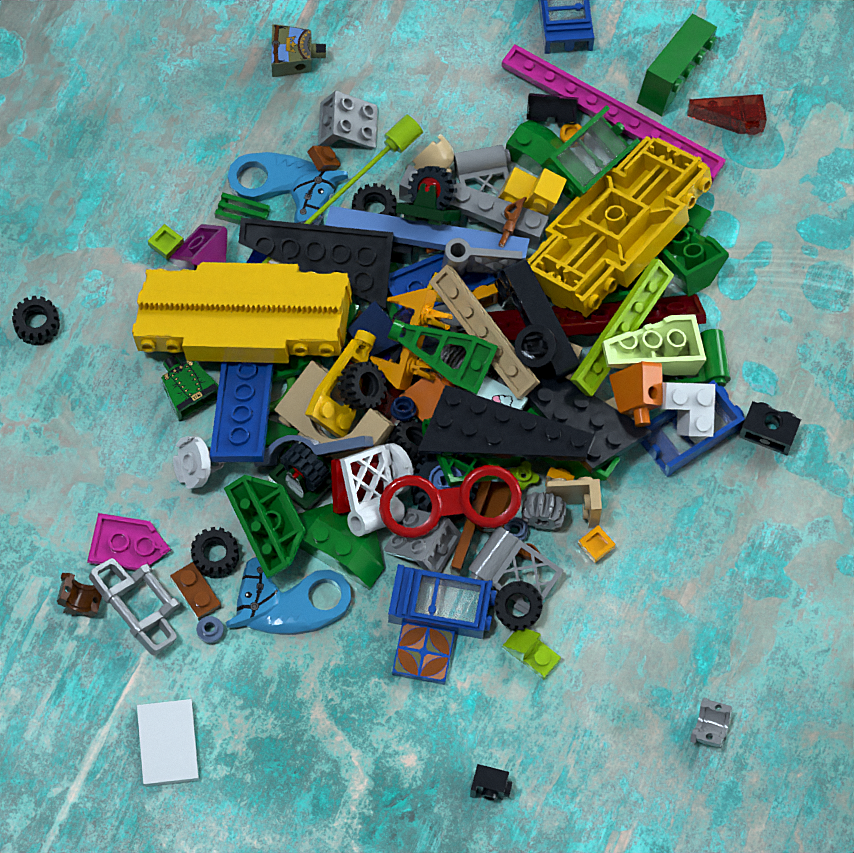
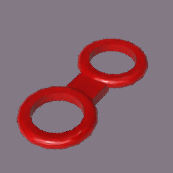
(450, 501)

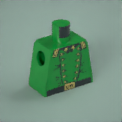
(187, 387)

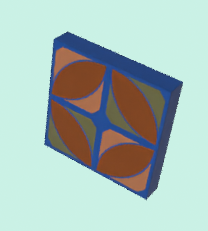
(423, 653)

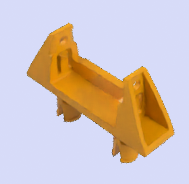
(422, 302)

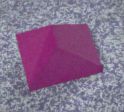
(205, 244)

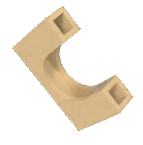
(295, 403)

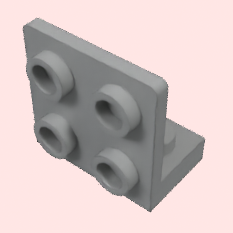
(348, 120)
(428, 550)

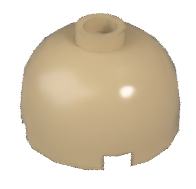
(436, 155)

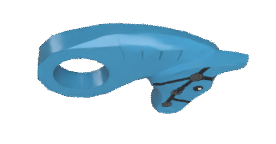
(287, 175)
(287, 613)

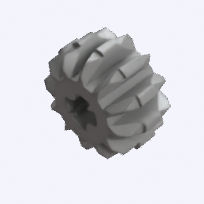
(543, 510)

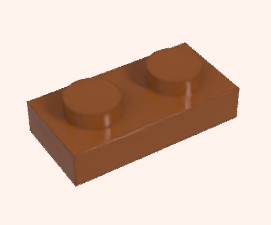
(195, 591)

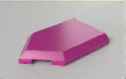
(127, 541)

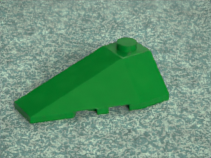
(532, 145)
(693, 260)

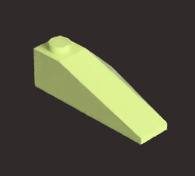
(670, 342)

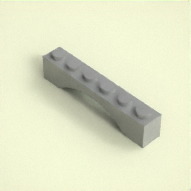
(488, 210)

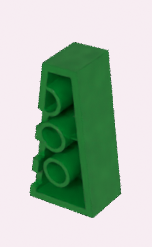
(676, 64)

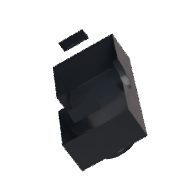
(544, 106)

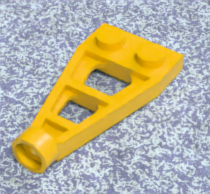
(322, 408)

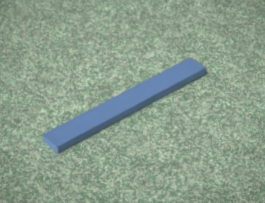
(420, 232)

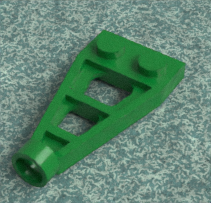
(475, 363)

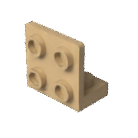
(579, 491)

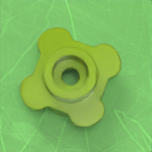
(531, 477)

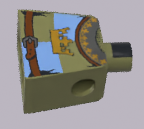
(293, 50)

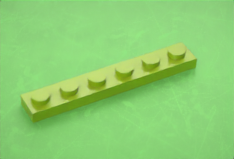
(626, 319)

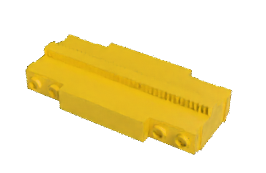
(619, 225)
(243, 312)

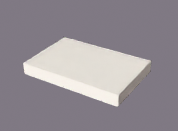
(167, 742)

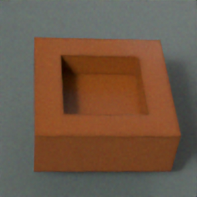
(324, 158)

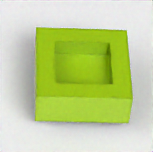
(165, 241)

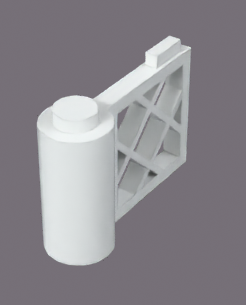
(365, 514)

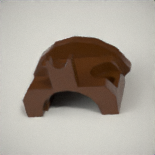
(78, 597)

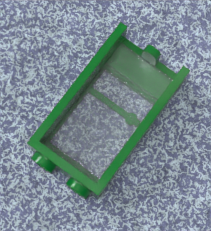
(589, 154)

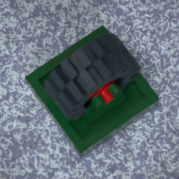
(431, 197)
(303, 475)

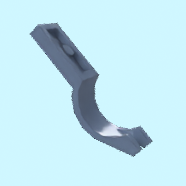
(319, 449)

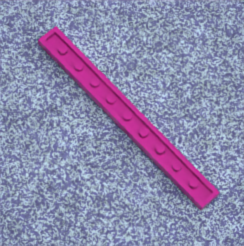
(593, 101)

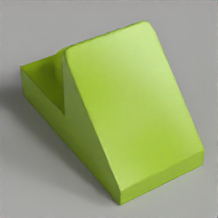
(530, 651)

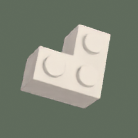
(694, 406)

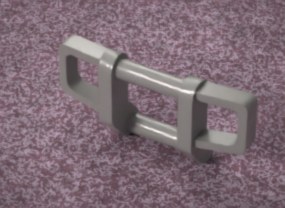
(129, 583)

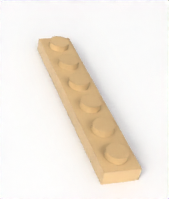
(479, 323)

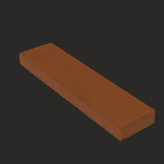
(469, 530)

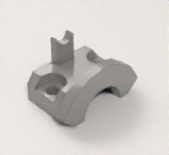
(712, 723)

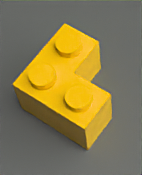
(541, 192)

